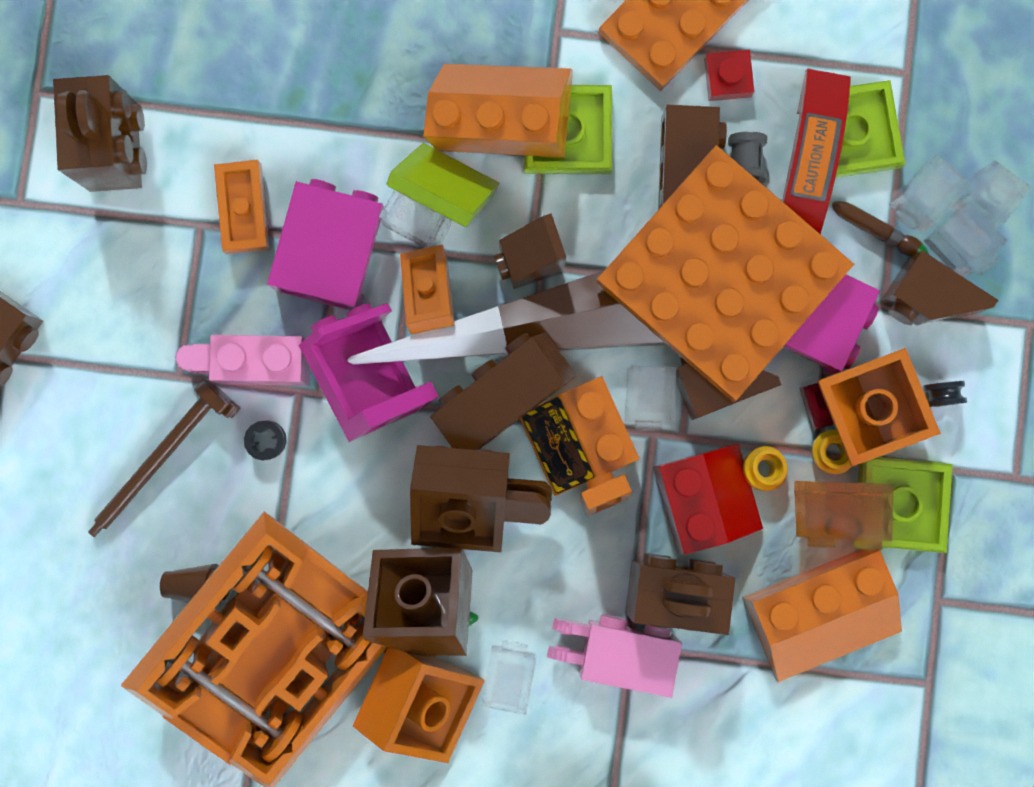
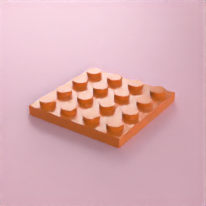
(724, 273)

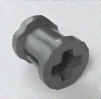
(748, 152)

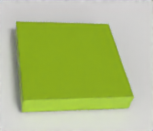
(871, 132)
(587, 138)
(443, 184)
(919, 501)

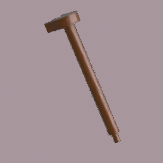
(209, 398)

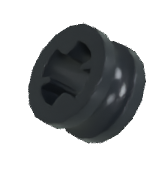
(945, 393)
(262, 427)

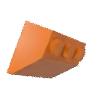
(499, 110)
(825, 612)

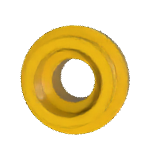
(820, 457)
(776, 463)

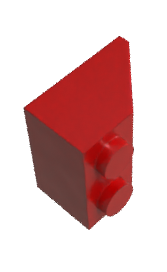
(707, 499)

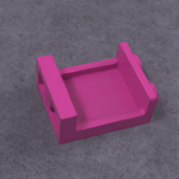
(326, 244)
(835, 325)
(362, 394)

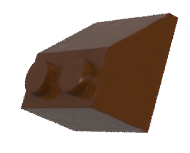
(419, 601)

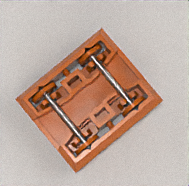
(260, 653)

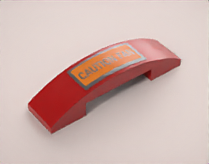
(817, 145)

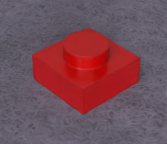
(729, 75)

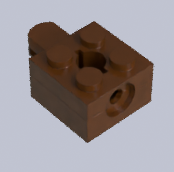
(98, 133)
(467, 497)
(680, 596)

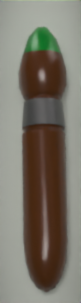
(879, 229)

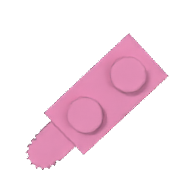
(248, 360)
(622, 654)

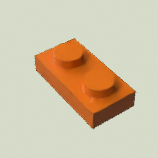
(241, 207)
(426, 289)
(604, 492)

